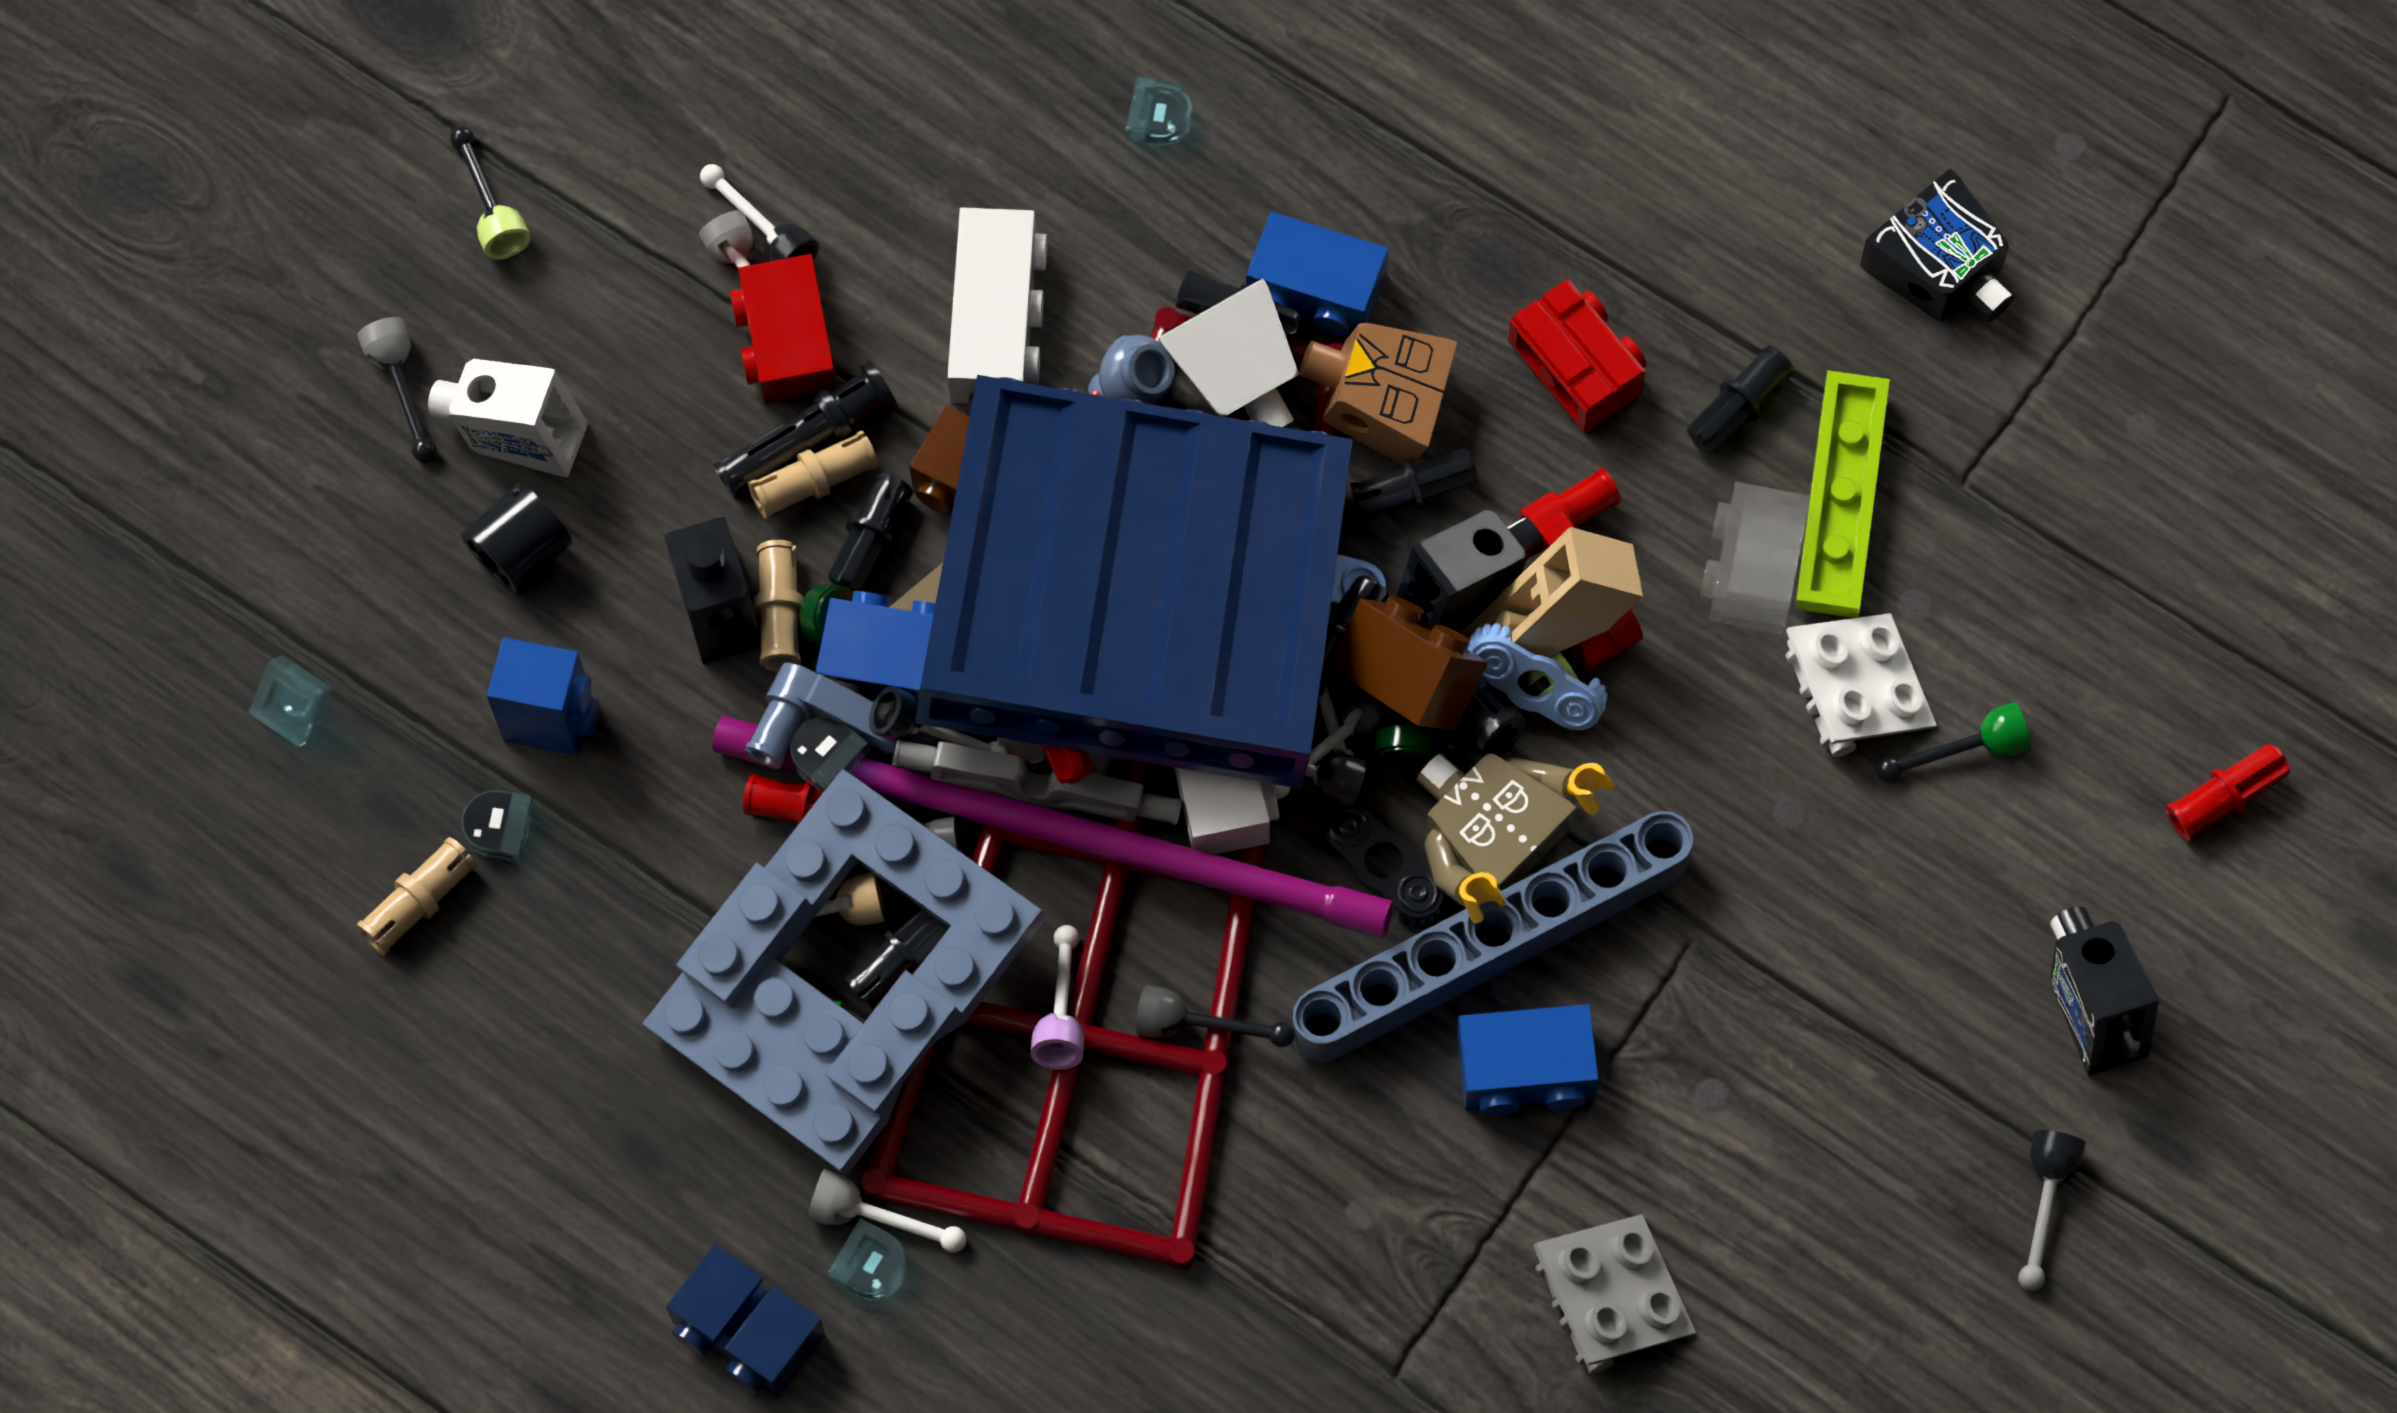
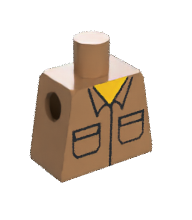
(1383, 387)

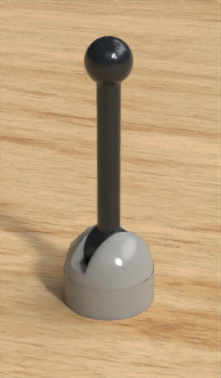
(387, 347)

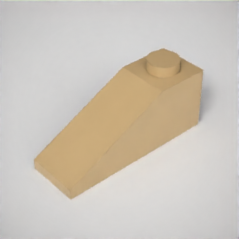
(1567, 593)

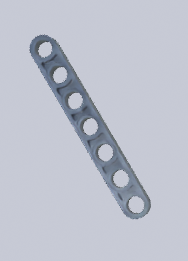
(1476, 962)

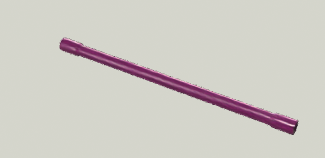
(1333, 904)

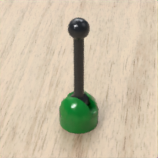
(2001, 733)

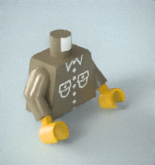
(1500, 821)

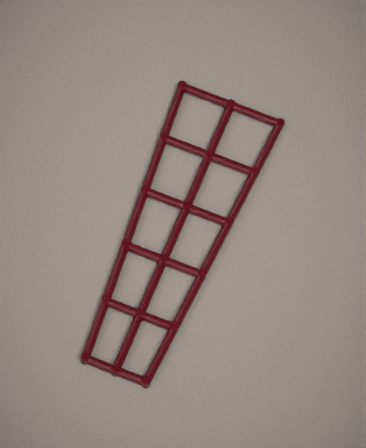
(1209, 1064)

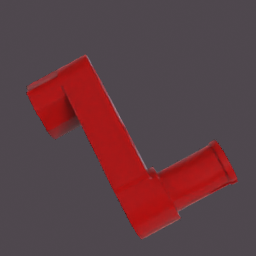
(1572, 508)

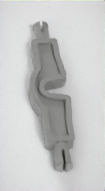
(1009, 777)

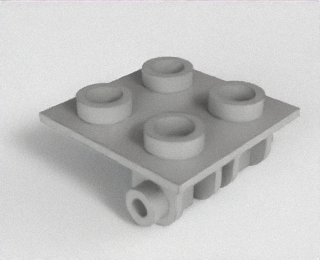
(1612, 1291)

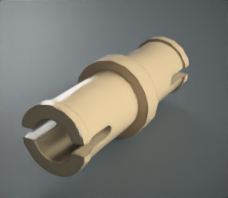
(813, 474)
(778, 604)
(416, 896)

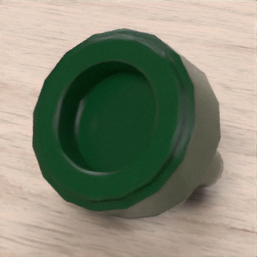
(815, 608)
(1404, 746)

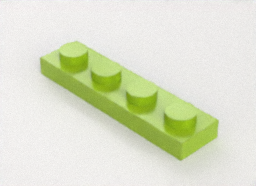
(1842, 494)

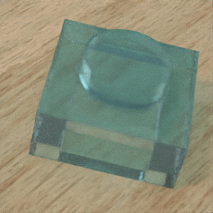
(290, 700)

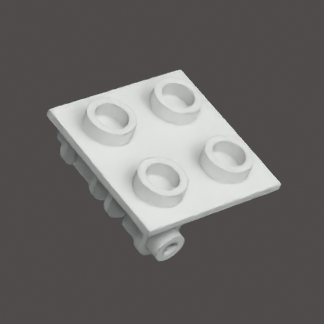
(1857, 680)

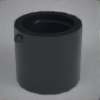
(516, 538)

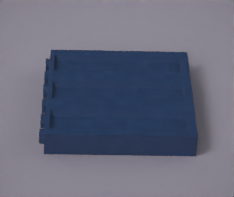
(1137, 582)

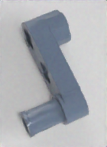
(805, 695)

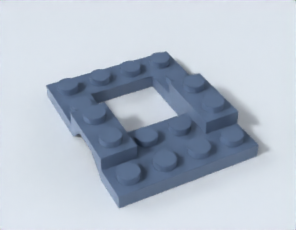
(788, 1043)

